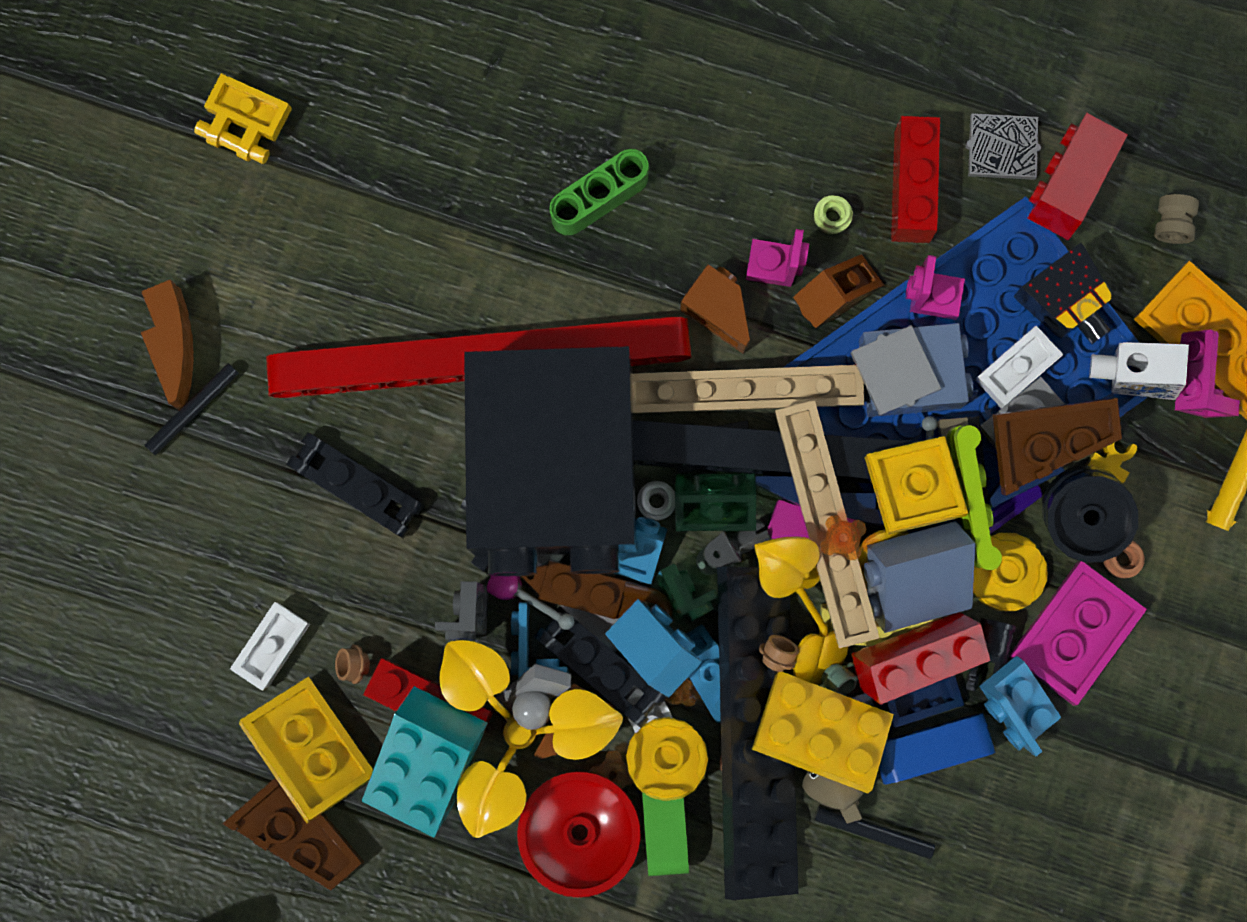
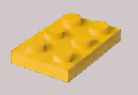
(823, 732)
(307, 749)

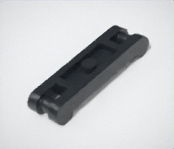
(355, 485)
(601, 669)

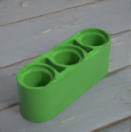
(605, 175)
(665, 836)

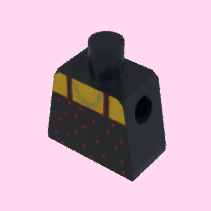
(1068, 296)

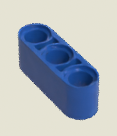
(935, 748)

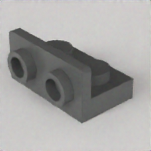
(472, 608)

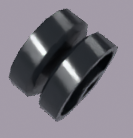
(1102, 533)

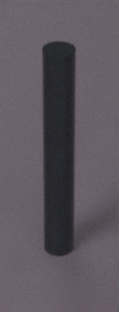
(191, 409)
(876, 832)

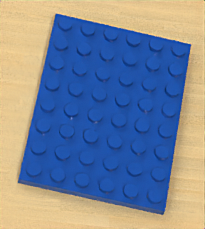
(994, 267)

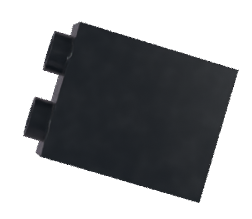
(550, 458)

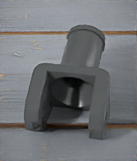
(728, 549)

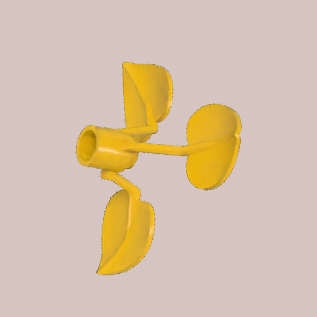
(790, 567)
(580, 721)

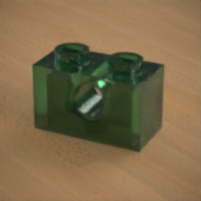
(715, 502)

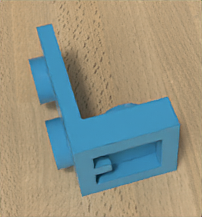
(520, 658)
(707, 675)

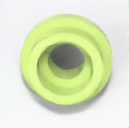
(836, 204)

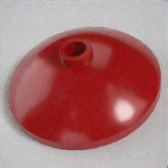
(571, 864)

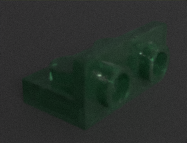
(679, 588)

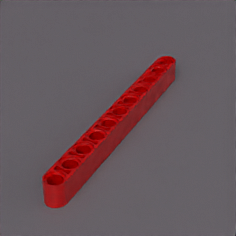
(443, 358)

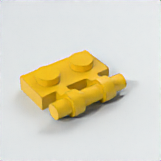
(245, 107)

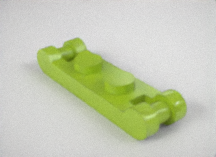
(972, 478)

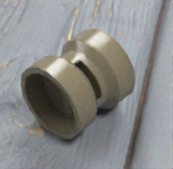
(1176, 220)

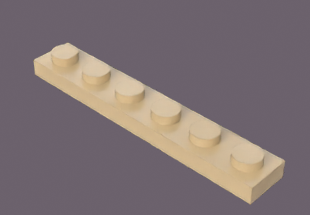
(747, 389)
(819, 500)

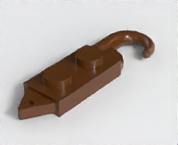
(592, 593)

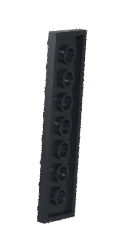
(755, 787)

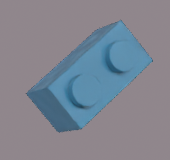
(653, 647)

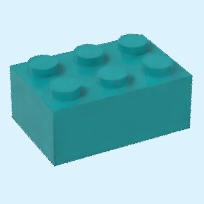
(423, 761)

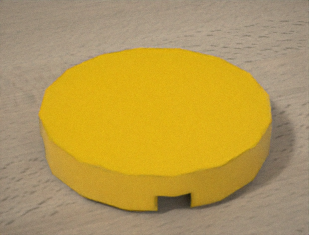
(1016, 580)
(667, 759)

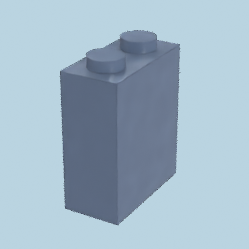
(945, 353)
(920, 576)

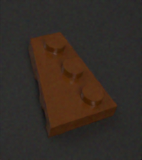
(1046, 438)
(310, 847)

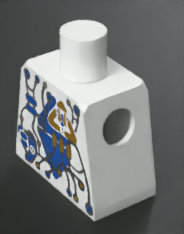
(1159, 365)

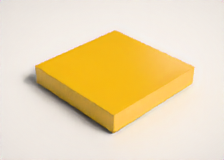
(916, 485)

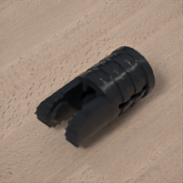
(998, 642)

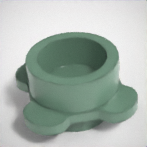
(840, 678)

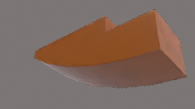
(170, 341)

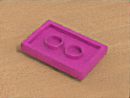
(1078, 632)

